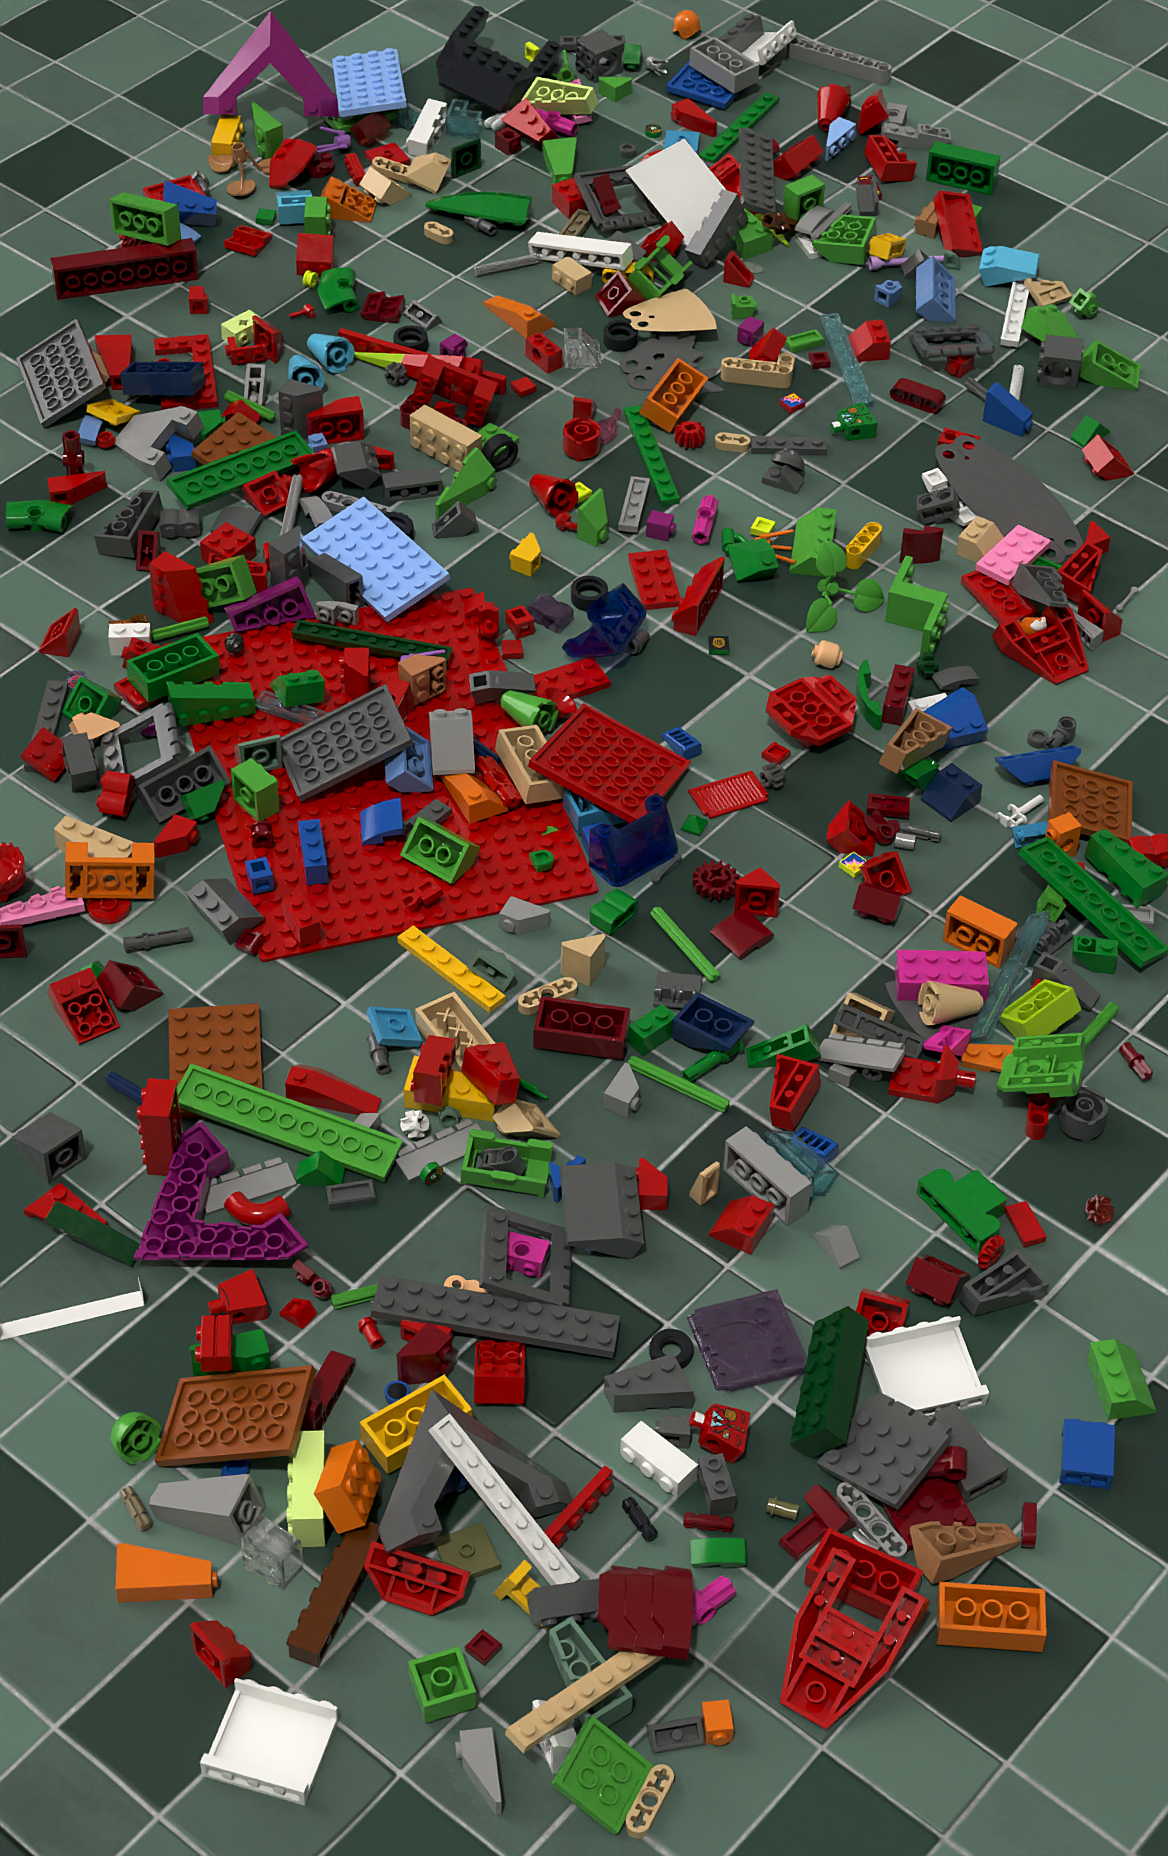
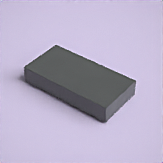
(350, 1194)

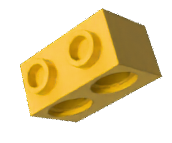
(887, 246)

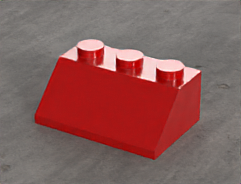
(797, 158)

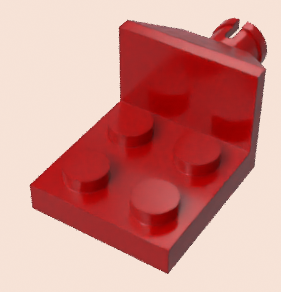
(928, 1079)

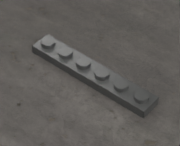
(50, 710)

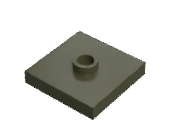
(468, 1550)

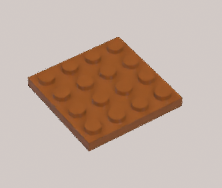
(231, 438)
(1092, 798)

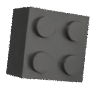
(80, 761)

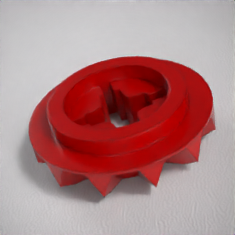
(991, 1252)

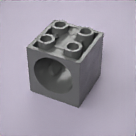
(598, 55)
(1056, 350)

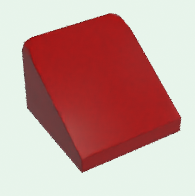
(445, 407)
(473, 603)
(298, 1312)

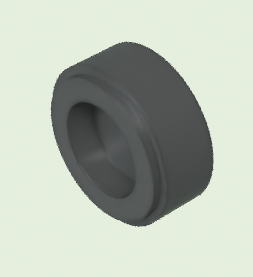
(627, 150)
(1037, 738)

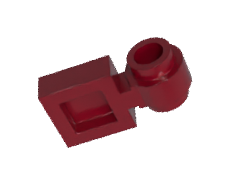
(320, 1287)

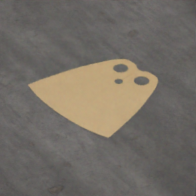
(672, 312)

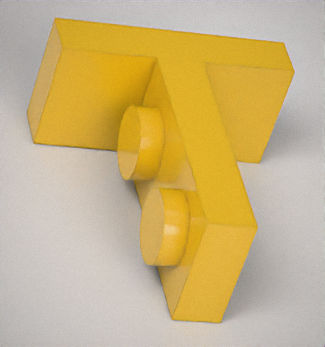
(517, 1586)

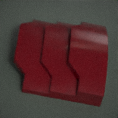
(647, 1610)

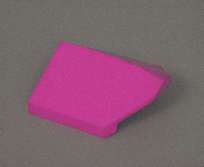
(953, 1037)

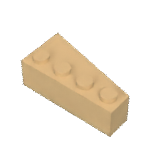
(99, 841)

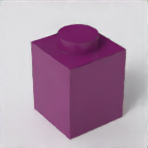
(750, 331)
(660, 525)

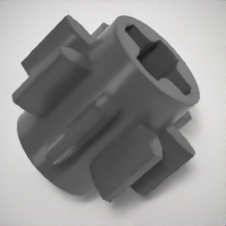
(395, 373)
(772, 775)

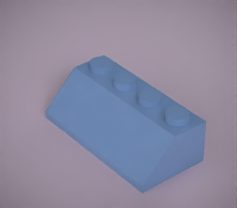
(935, 292)

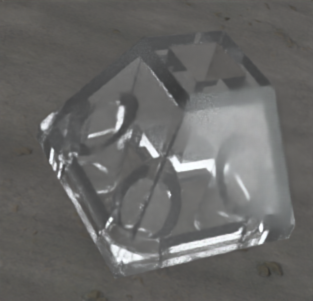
(580, 349)

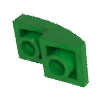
(718, 1551)

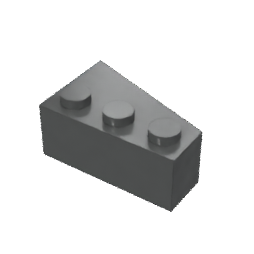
(649, 1386)

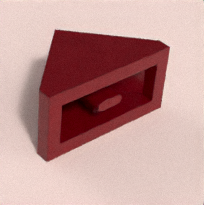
(147, 549)

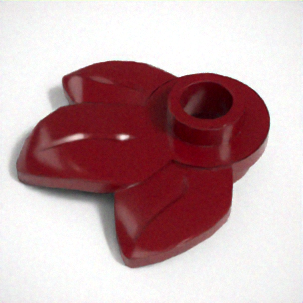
(882, 829)

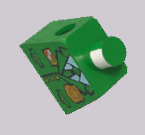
(855, 423)

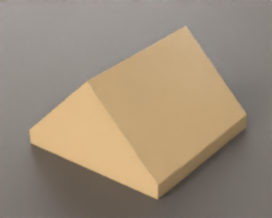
(583, 958)

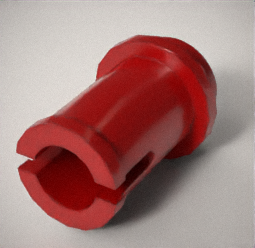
(368, 1328)

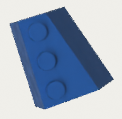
(963, 715)

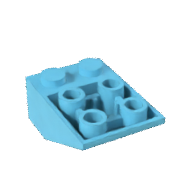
(291, 206)

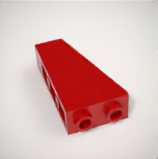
(116, 355)

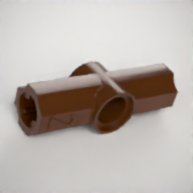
(779, 223)

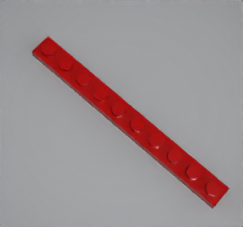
(369, 344)

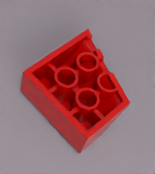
(177, 589)

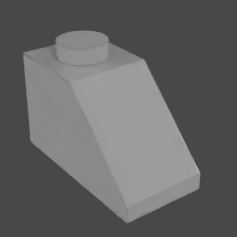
(523, 917)
(622, 1093)

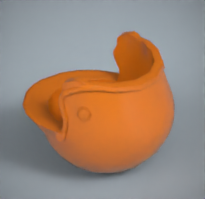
(686, 23)

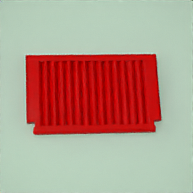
(729, 794)

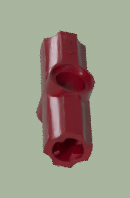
(72, 454)

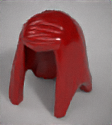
(315, 469)

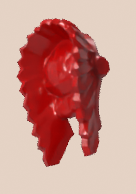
(11, 870)

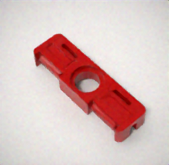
(498, 781)

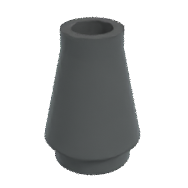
(637, 642)

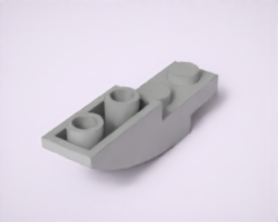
(921, 137)

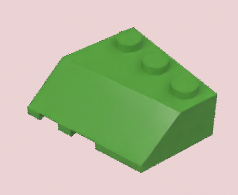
(847, 239)

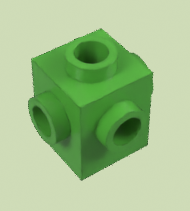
(1085, 303)

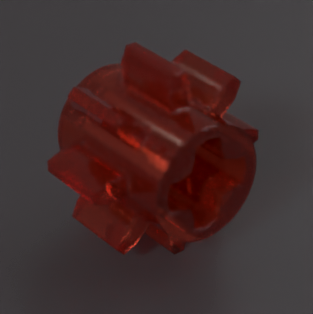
(1099, 1209)

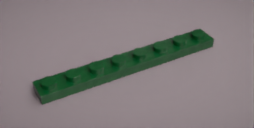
(354, 638)

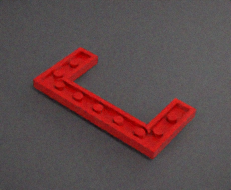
(201, 352)

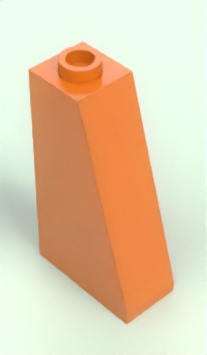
(161, 1575)

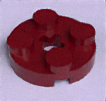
(319, 165)

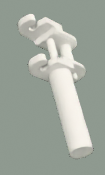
(1018, 813)

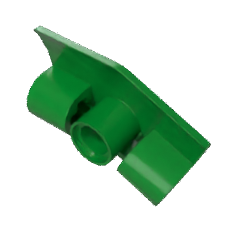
(337, 288)
(37, 515)

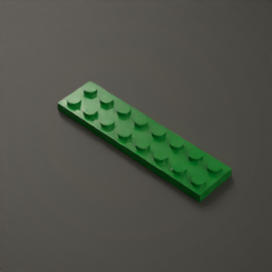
(233, 471)
(1093, 901)

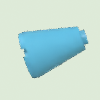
(331, 351)
(305, 371)

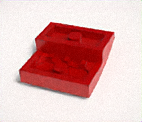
(248, 240)

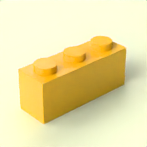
(226, 134)

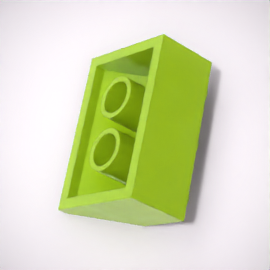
(1041, 1010)

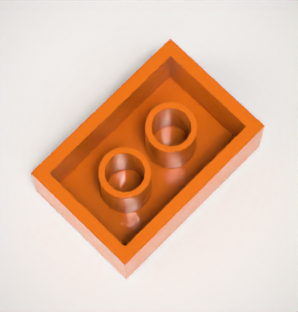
(979, 929)
(348, 1486)

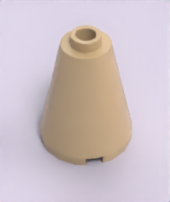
(947, 1002)

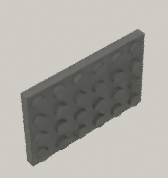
(61, 373)
(344, 742)

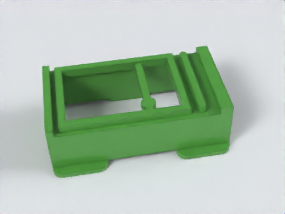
(645, 286)
(535, 1152)

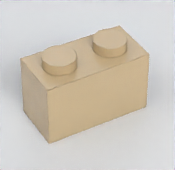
(571, 275)

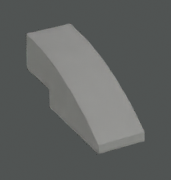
(813, 219)

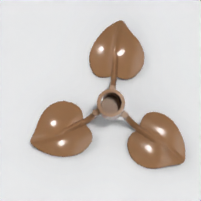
(239, 155)

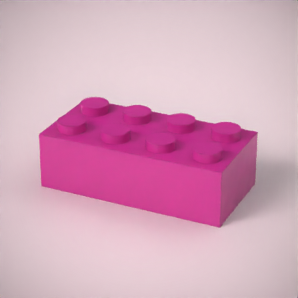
(954, 968)

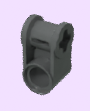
(502, 1159)

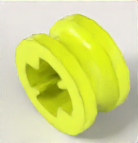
(310, 279)

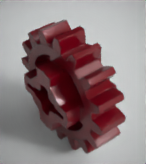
(715, 880)

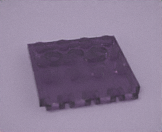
(747, 1341)

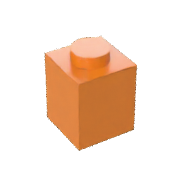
(717, 1722)

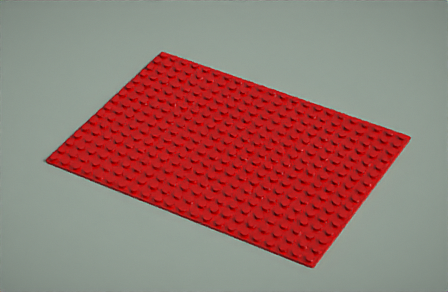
(370, 880)

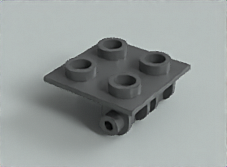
(1052, 937)
(675, 989)

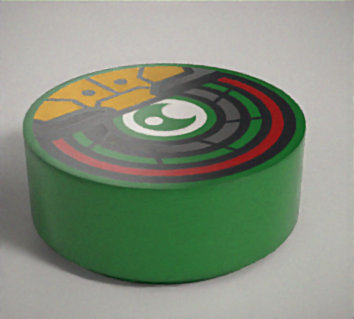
(653, 130)
(431, 1173)

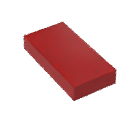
(1025, 1224)

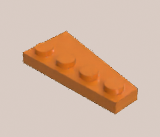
(985, 1056)

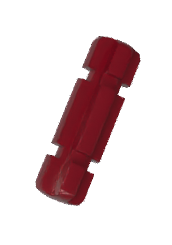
(708, 1522)

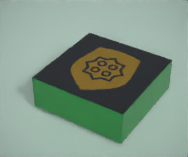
(718, 645)

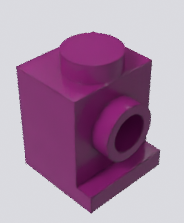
(453, 346)

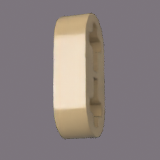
(438, 232)
(732, 442)

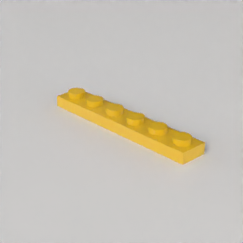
(451, 969)

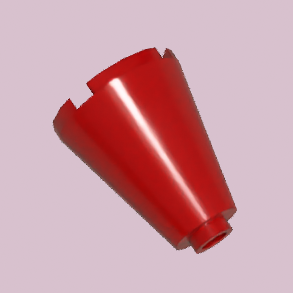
(831, 104)
(554, 493)

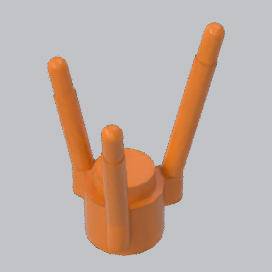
(778, 547)

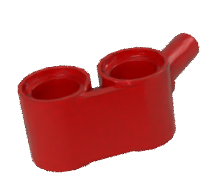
(1037, 1115)

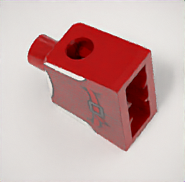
(402, 696)

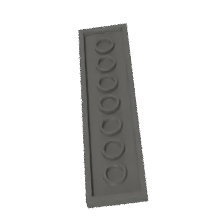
(756, 171)

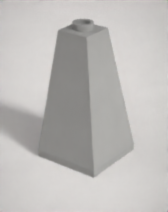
(210, 1506)

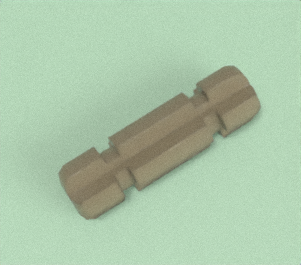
(135, 1508)

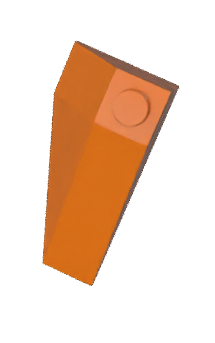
(519, 316)
(473, 796)

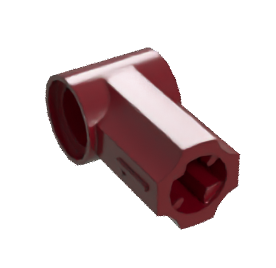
(950, 1464)

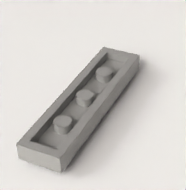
(634, 504)

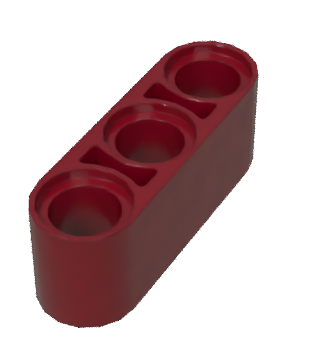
(917, 395)

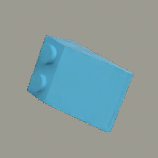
(1007, 265)

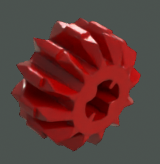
(689, 434)

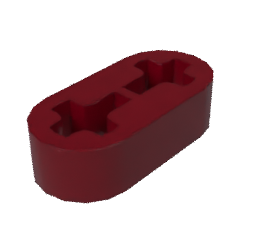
(1028, 1524)

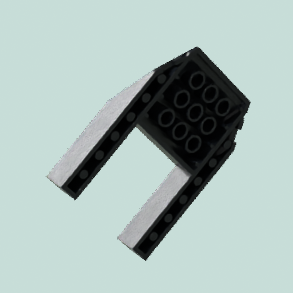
(485, 75)

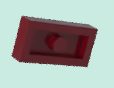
(888, 805)

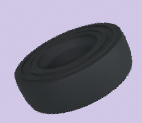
(676, 1337)

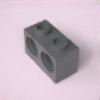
(938, 505)
(716, 1485)

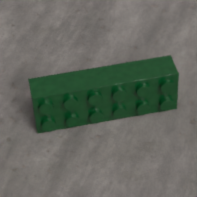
(829, 1382)

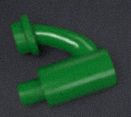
(728, 537)

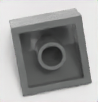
(356, 463)

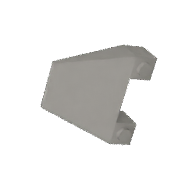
(150, 431)

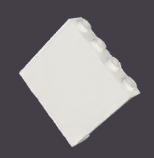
(925, 1366)
(271, 1741)

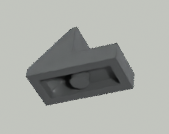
(784, 479)

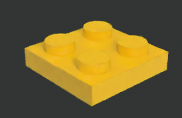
(112, 411)

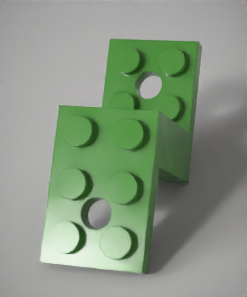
(917, 607)

